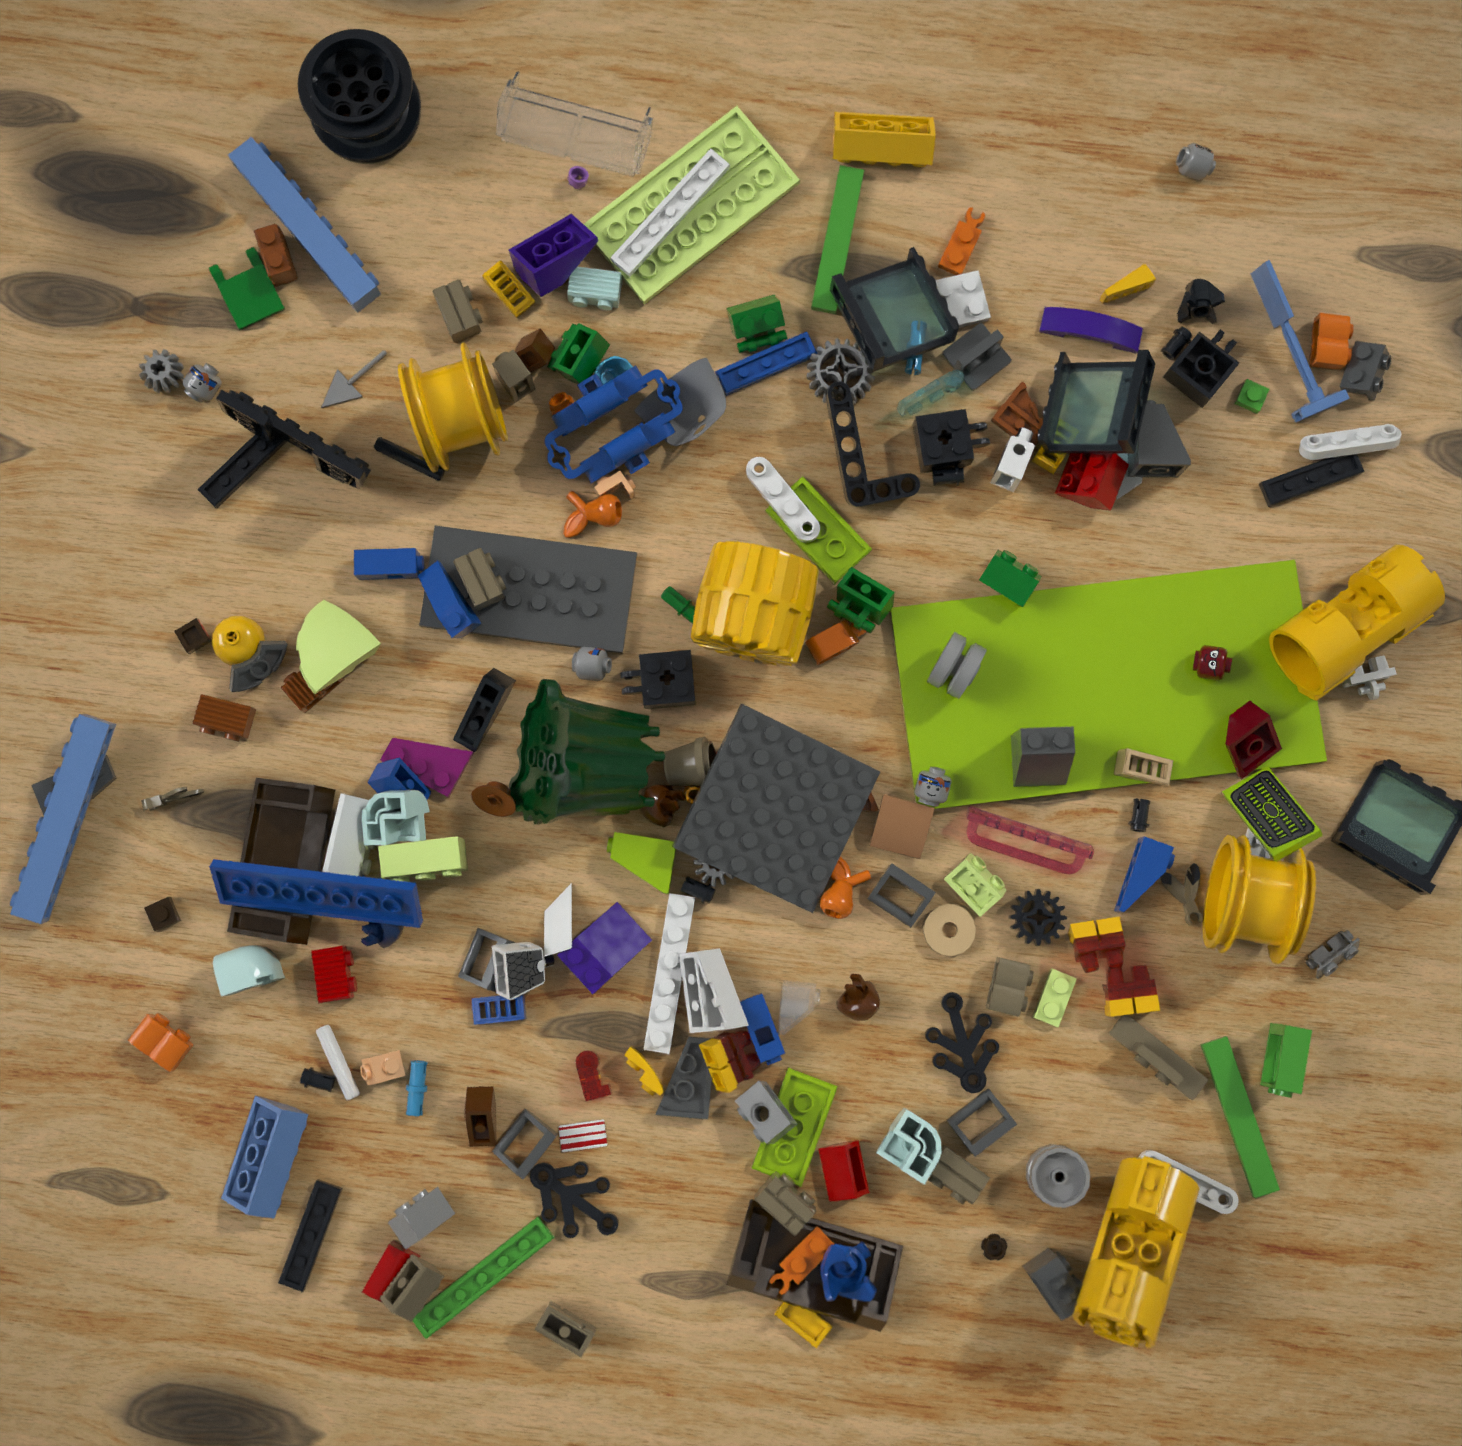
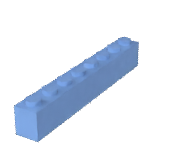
(304, 224)
(62, 818)

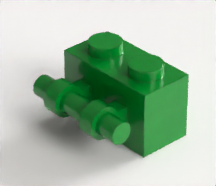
(754, 318)
(578, 353)
(1011, 577)
(863, 596)

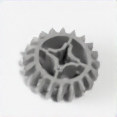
(831, 374)

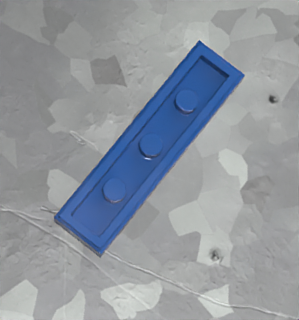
(766, 363)

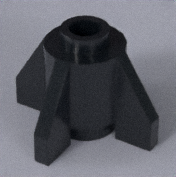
(1199, 301)

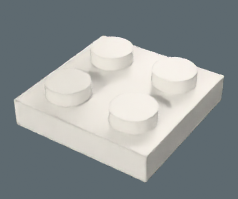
(965, 298)

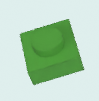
(1252, 396)

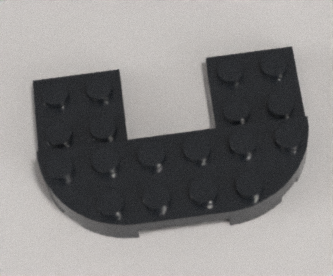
(267, 425)

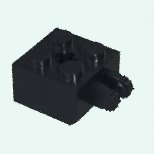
(1214, 360)
(956, 430)
(654, 668)

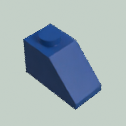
(396, 776)

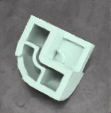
(394, 817)
(246, 969)
(912, 1145)

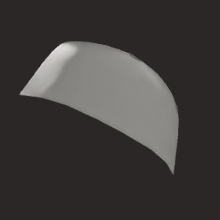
(699, 395)

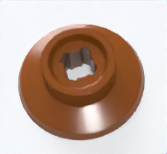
(494, 799)

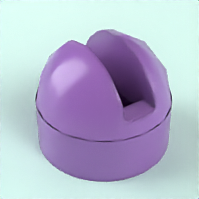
(574, 174)

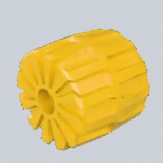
(755, 603)

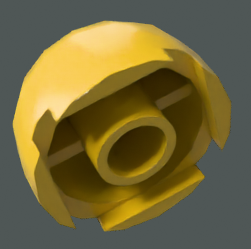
(239, 649)

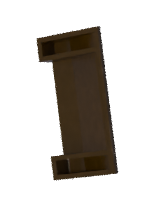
(289, 831)
(767, 1242)

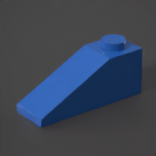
(448, 601)
(1146, 867)

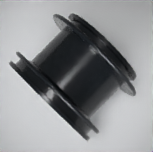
(374, 128)

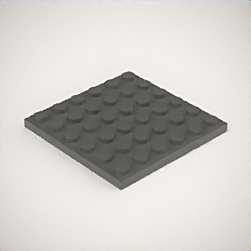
(776, 808)

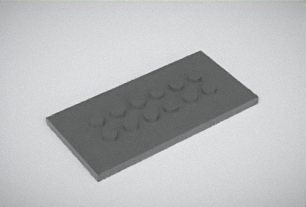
(553, 589)

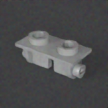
(1326, 961)

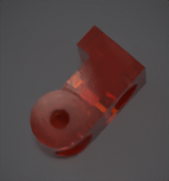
(589, 1075)

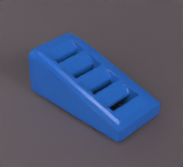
(520, 1009)

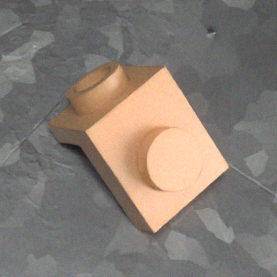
(610, 484)
(382, 1068)

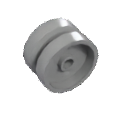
(958, 666)
(1041, 1175)

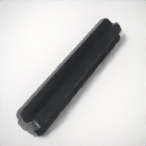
(407, 458)

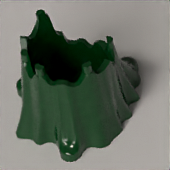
(580, 759)

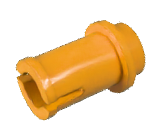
(686, 792)

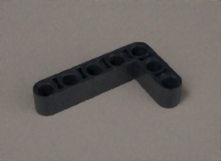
(856, 456)

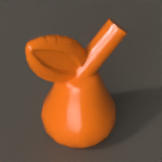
(604, 511)
(838, 899)

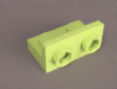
(976, 884)

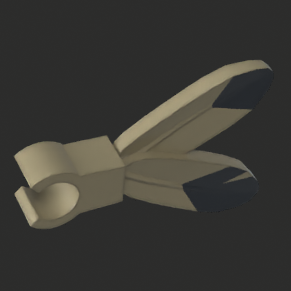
(176, 794)
(1187, 893)

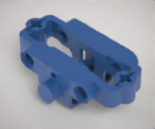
(598, 401)

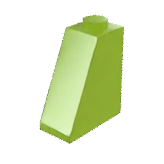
(645, 857)

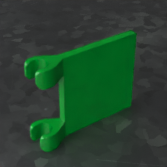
(249, 294)

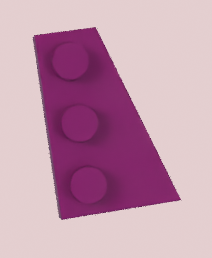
(433, 764)

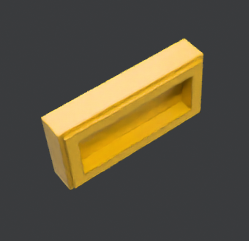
(804, 1322)

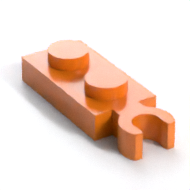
(961, 244)
(802, 1259)

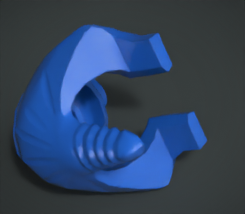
(843, 1272)

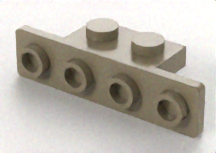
(1155, 1054)

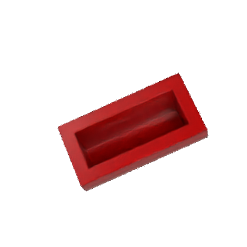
(844, 1171)
(387, 1268)

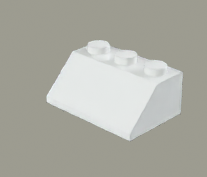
(346, 846)

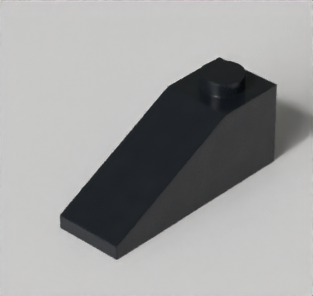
(484, 709)

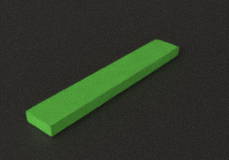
(837, 236)
(1240, 1117)
(482, 1277)

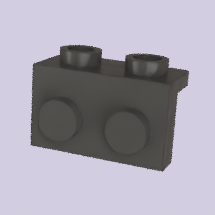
(1366, 369)

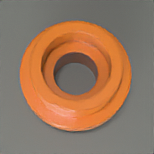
(559, 402)

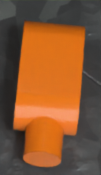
(833, 641)

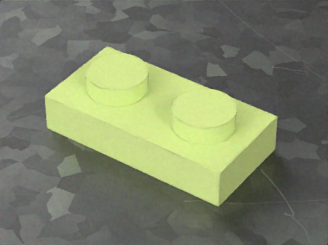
(1054, 997)

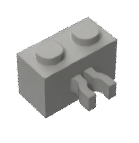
(421, 1217)

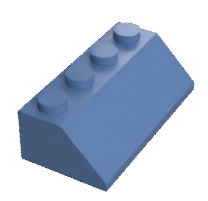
(264, 1157)

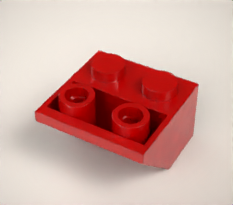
(1092, 479)

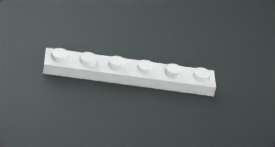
(670, 212)
(669, 973)

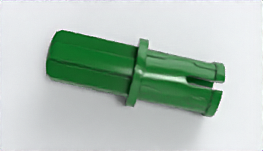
(679, 603)

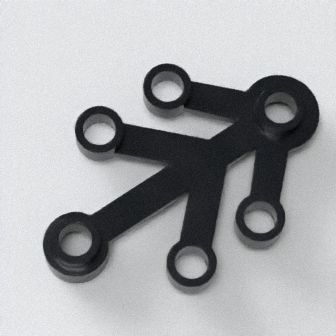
(964, 1047)
(571, 1195)

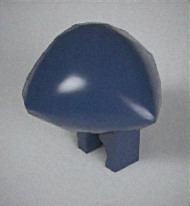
(381, 933)

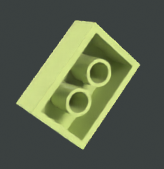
(423, 859)

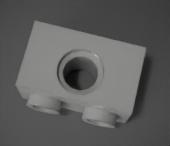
(779, 1118)

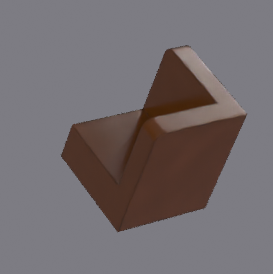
(535, 350)

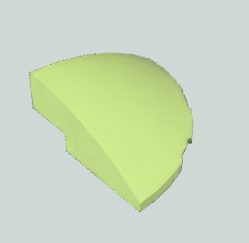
(331, 645)

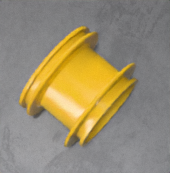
(452, 407)
(1258, 899)

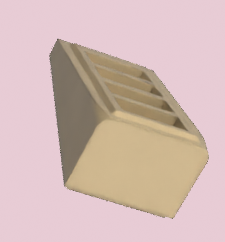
(1127, 763)

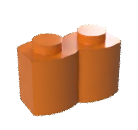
(1330, 341)
(161, 1042)

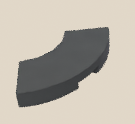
(252, 671)

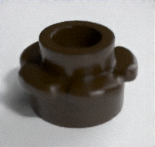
(999, 1252)

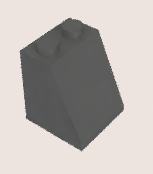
(1158, 446)
(1042, 755)

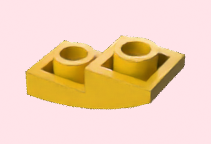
(650, 1079)

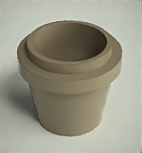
(689, 763)

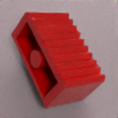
(333, 974)

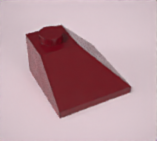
(1250, 738)

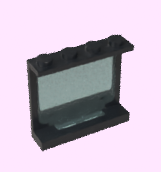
(895, 312)
(1096, 405)
(1400, 825)

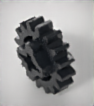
(1037, 904)

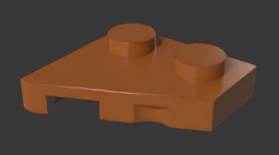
(1019, 413)

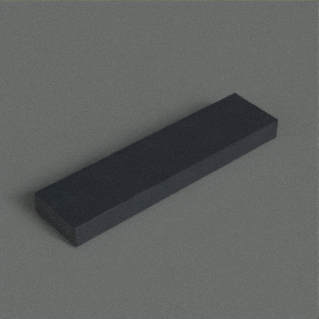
(238, 469)
(1310, 478)
(310, 1235)

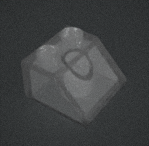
(796, 1003)

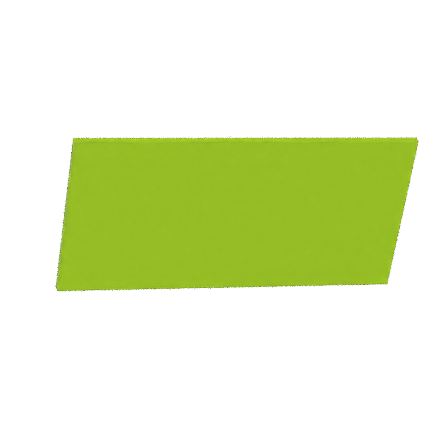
(1110, 665)

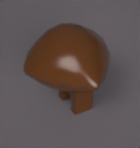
(664, 806)
(859, 1000)

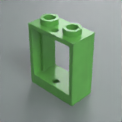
(1285, 1059)

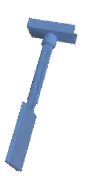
(1279, 314)

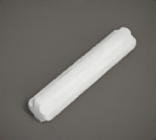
(337, 1062)

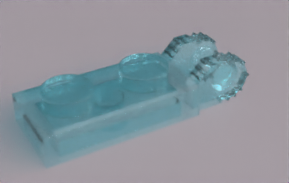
(930, 392)

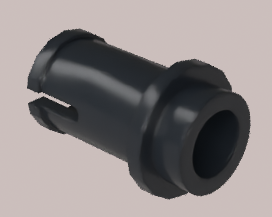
(1176, 343)
(948, 476)
(1140, 815)
(698, 890)
(317, 1079)

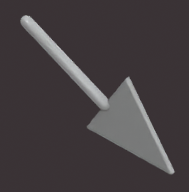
(342, 389)

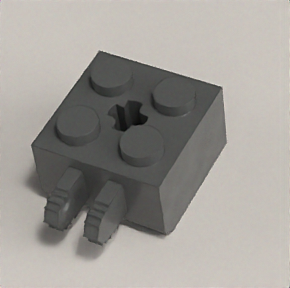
(1052, 1278)

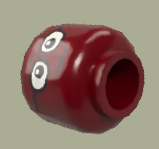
(1212, 662)

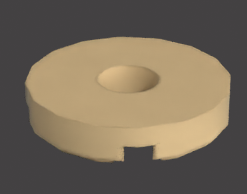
(964, 925)

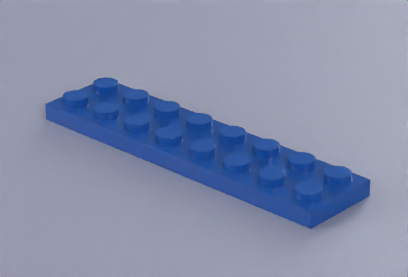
(317, 893)

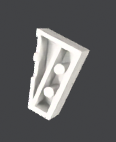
(710, 993)

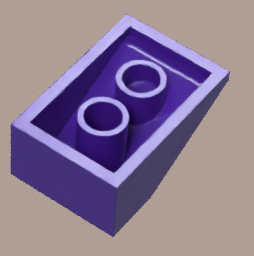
(552, 254)
(605, 948)

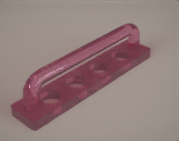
(1029, 832)

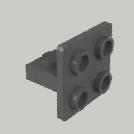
(978, 355)

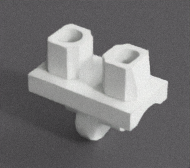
(1379, 671)

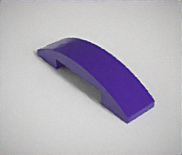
(1091, 326)

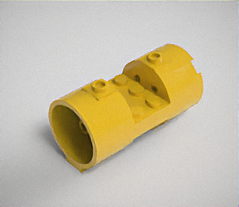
(1380, 605)
(1137, 1252)

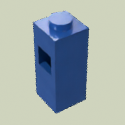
(387, 564)
(762, 1029)

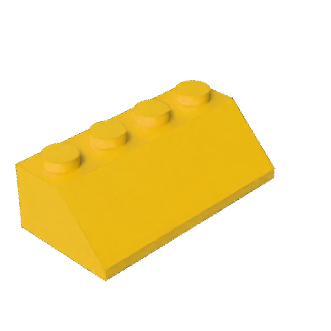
(883, 139)

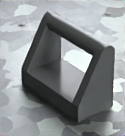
(908, 882)
(488, 979)
(992, 1133)
(549, 1136)

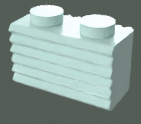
(595, 288)

